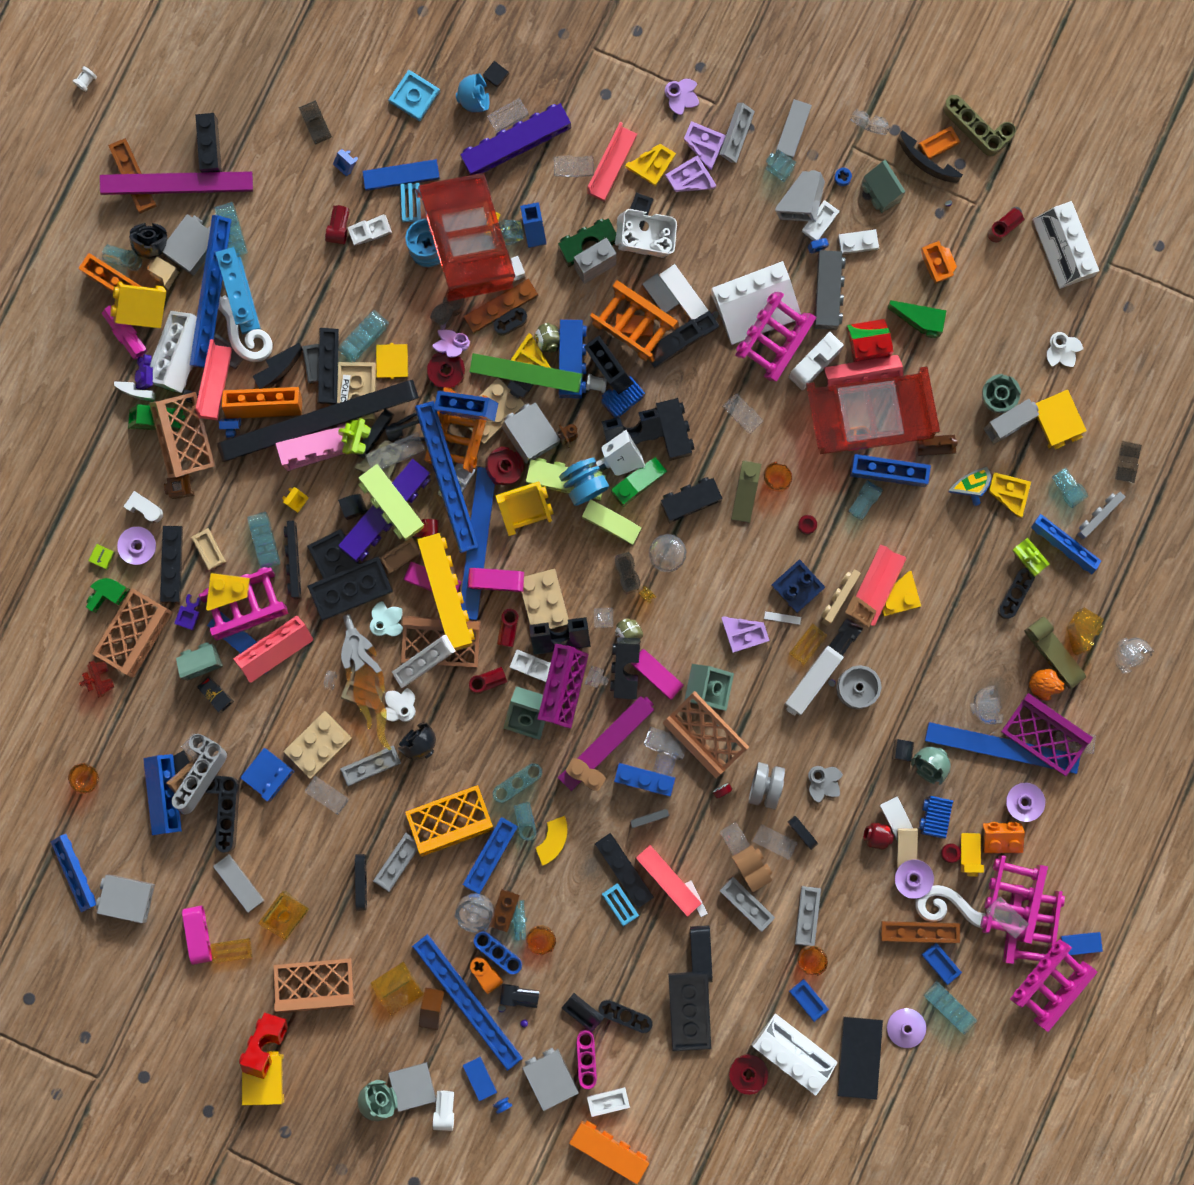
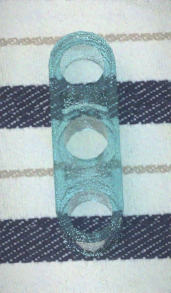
(236, 236)
(363, 336)
(263, 540)
(527, 781)
(950, 1008)

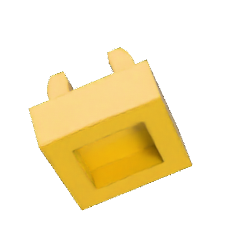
(295, 499)

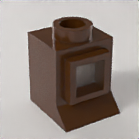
(178, 487)

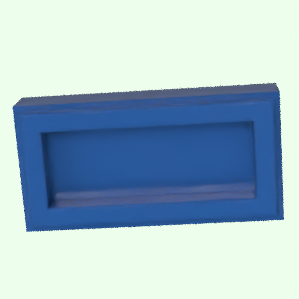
(1083, 943)
(941, 963)
(808, 1000)
(479, 1078)

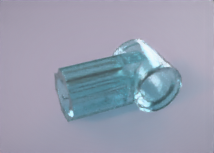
(121, 257)
(1072, 491)
(867, 496)
(525, 819)

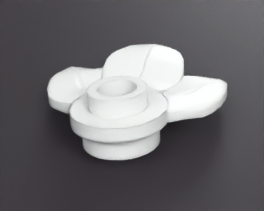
(1064, 353)
(397, 703)

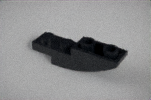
(683, 337)

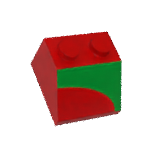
(870, 340)

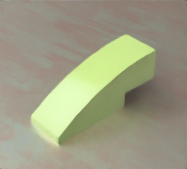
(611, 522)

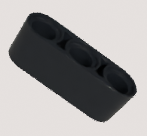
(701, 950)

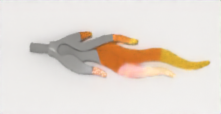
(365, 672)

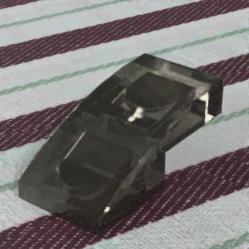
(315, 122)
(1128, 461)

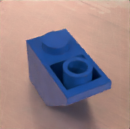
(533, 225)

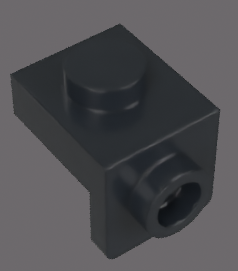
(519, 388)

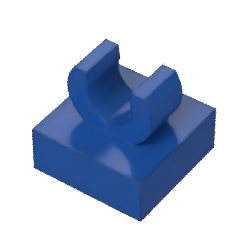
(344, 162)
(230, 426)

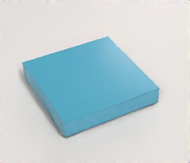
(414, 95)

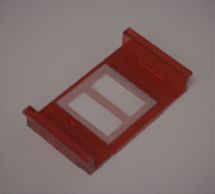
(467, 236)
(873, 412)

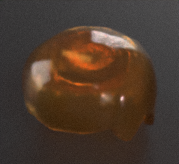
(777, 477)
(83, 778)
(540, 940)
(812, 960)

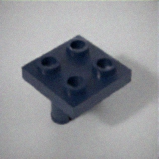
(798, 586)

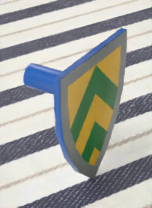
(973, 484)

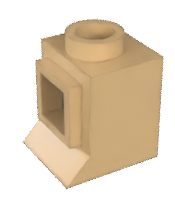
(162, 272)

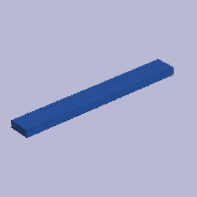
(210, 291)
(446, 477)
(481, 523)
(992, 746)
(467, 1002)

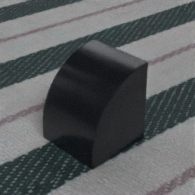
(352, 506)
(903, 750)

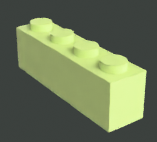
(549, 474)
(391, 502)

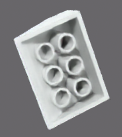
(746, 296)

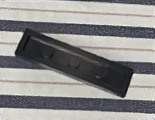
(328, 366)
(171, 564)
(293, 567)
(624, 870)

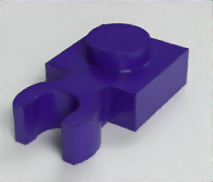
(144, 375)
(187, 615)

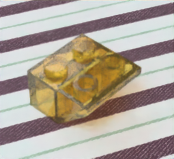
(1082, 630)

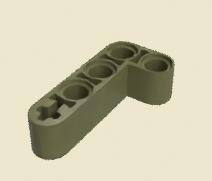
(977, 122)
(1054, 652)

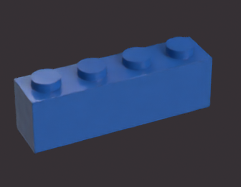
(572, 352)
(890, 470)
(163, 814)

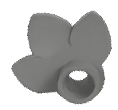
(826, 784)

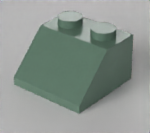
(883, 187)
(198, 662)
(711, 685)
(524, 712)

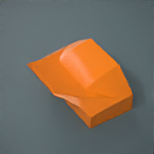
(938, 261)

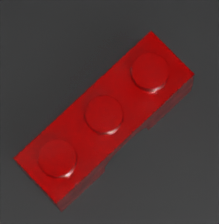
(268, 1030)

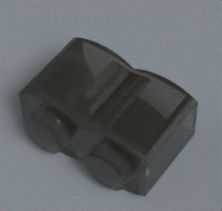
(444, 313)
(628, 577)

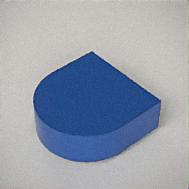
(818, 245)

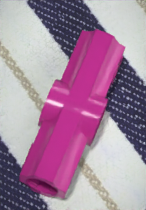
(126, 335)

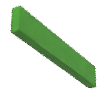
(525, 372)

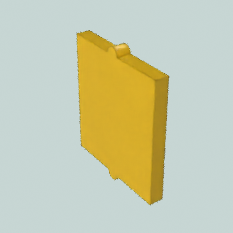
(392, 361)

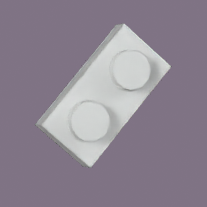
(825, 217)
(858, 241)
(608, 1102)

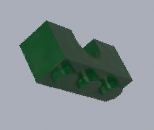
(573, 245)

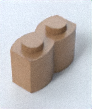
(580, 771)
(752, 868)

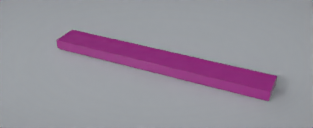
(176, 183)

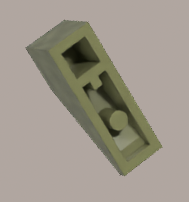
(746, 491)

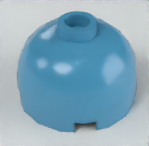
(472, 94)

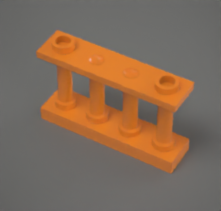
(651, 313)
(473, 444)

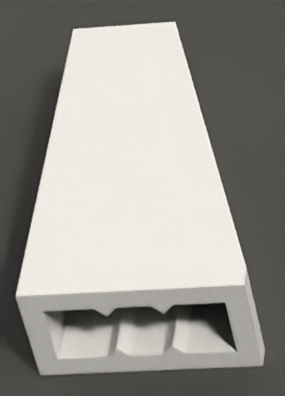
(813, 681)

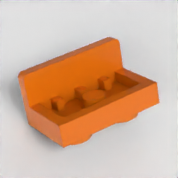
(1003, 837)

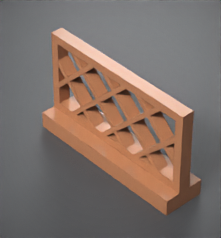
(167, 440)
(435, 624)
(147, 637)
(696, 743)
(313, 1003)

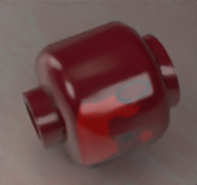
(878, 836)

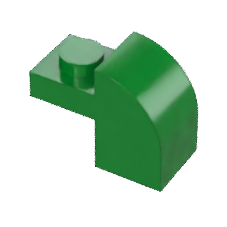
(105, 589)

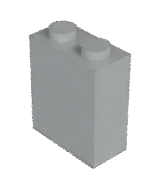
(188, 244)
(595, 260)
(530, 432)
(125, 898)
(550, 1078)

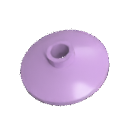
(127, 543)
(1035, 800)
(921, 885)
(896, 1025)

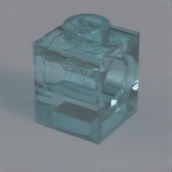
(780, 165)
(511, 231)

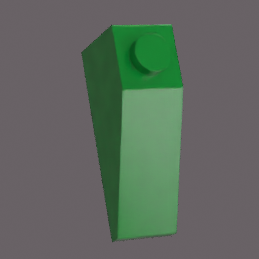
(922, 318)
(638, 481)

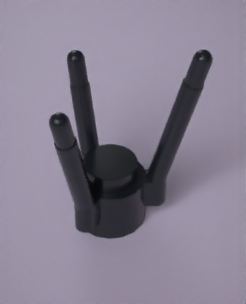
(395, 429)

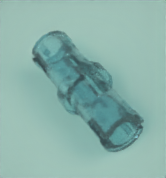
(519, 921)

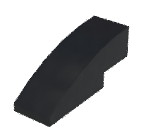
(278, 367)

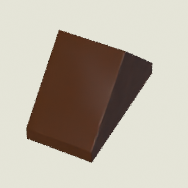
(431, 1008)

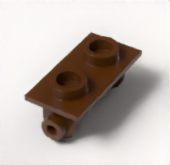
(567, 434)
(938, 445)
(504, 910)

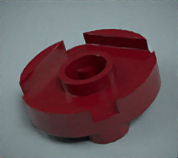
(441, 380)
(499, 475)
(757, 1067)

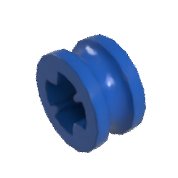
(845, 171)
(502, 1105)

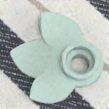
(388, 618)

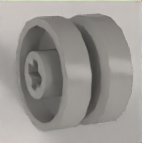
(847, 689)
(767, 786)

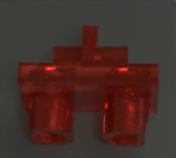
(95, 670)

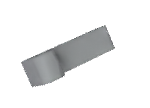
(195, 774)

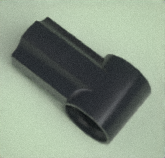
(846, 635)
(513, 996)

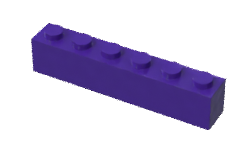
(516, 140)
(372, 524)

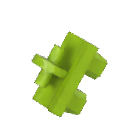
(351, 436)
(1030, 557)

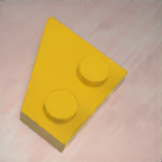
(652, 164)
(530, 353)
(1010, 492)
(226, 589)
(902, 597)

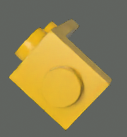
(971, 854)

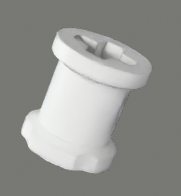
(84, 78)
(596, 383)

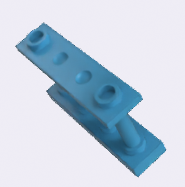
(238, 290)

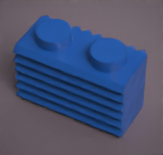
(619, 404)
(936, 817)

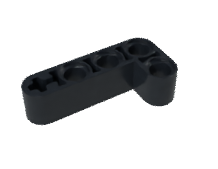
(223, 814)

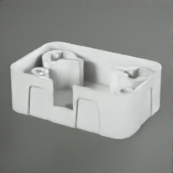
(661, 230)
(816, 360)

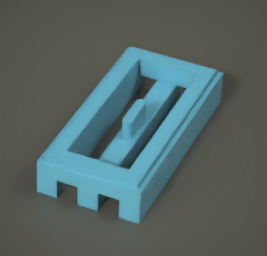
(410, 186)
(611, 890)

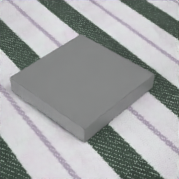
(412, 1086)

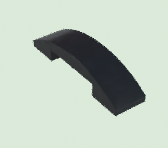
(947, 174)

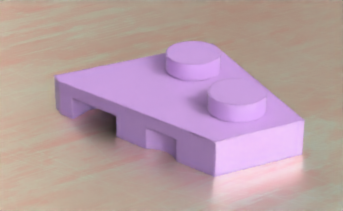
(704, 143)
(690, 177)
(744, 633)

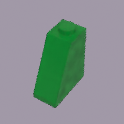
(141, 418)

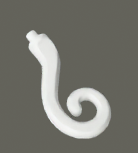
(232, 328)
(969, 913)

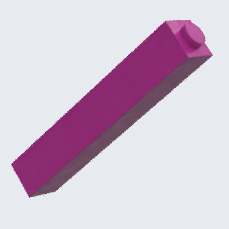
(611, 738)

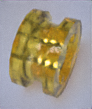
(647, 594)

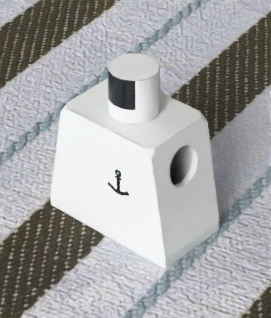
(621, 455)

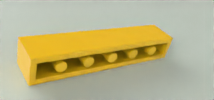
(445, 592)

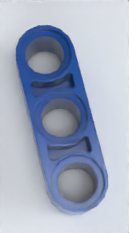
(488, 951)

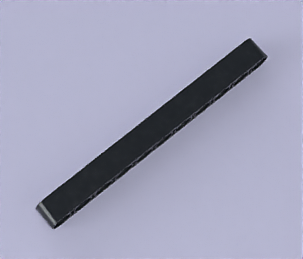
(318, 420)

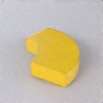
(554, 841)

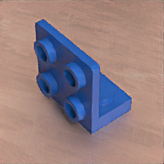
(267, 774)

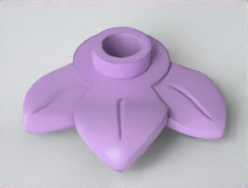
(684, 97)
(451, 343)

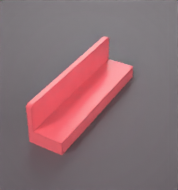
(611, 163)
(864, 370)
(213, 381)
(880, 579)
(273, 649)
(668, 880)

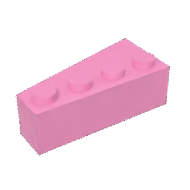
(310, 448)

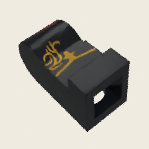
(215, 694)

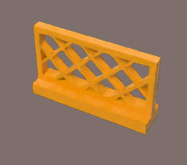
(454, 837)

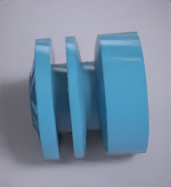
(417, 238)
(584, 482)

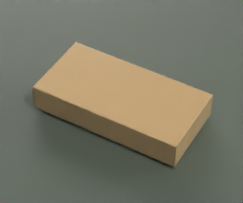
(208, 549)
(906, 844)

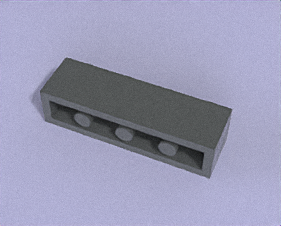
(828, 290)

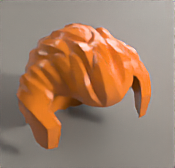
(1046, 683)

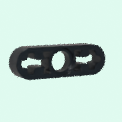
(376, 431)
(1014, 608)
(360, 882)
(623, 1008)

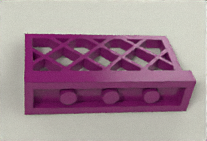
(556, 691)
(1057, 721)

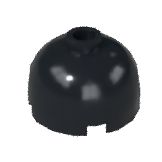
(148, 240)
(418, 743)

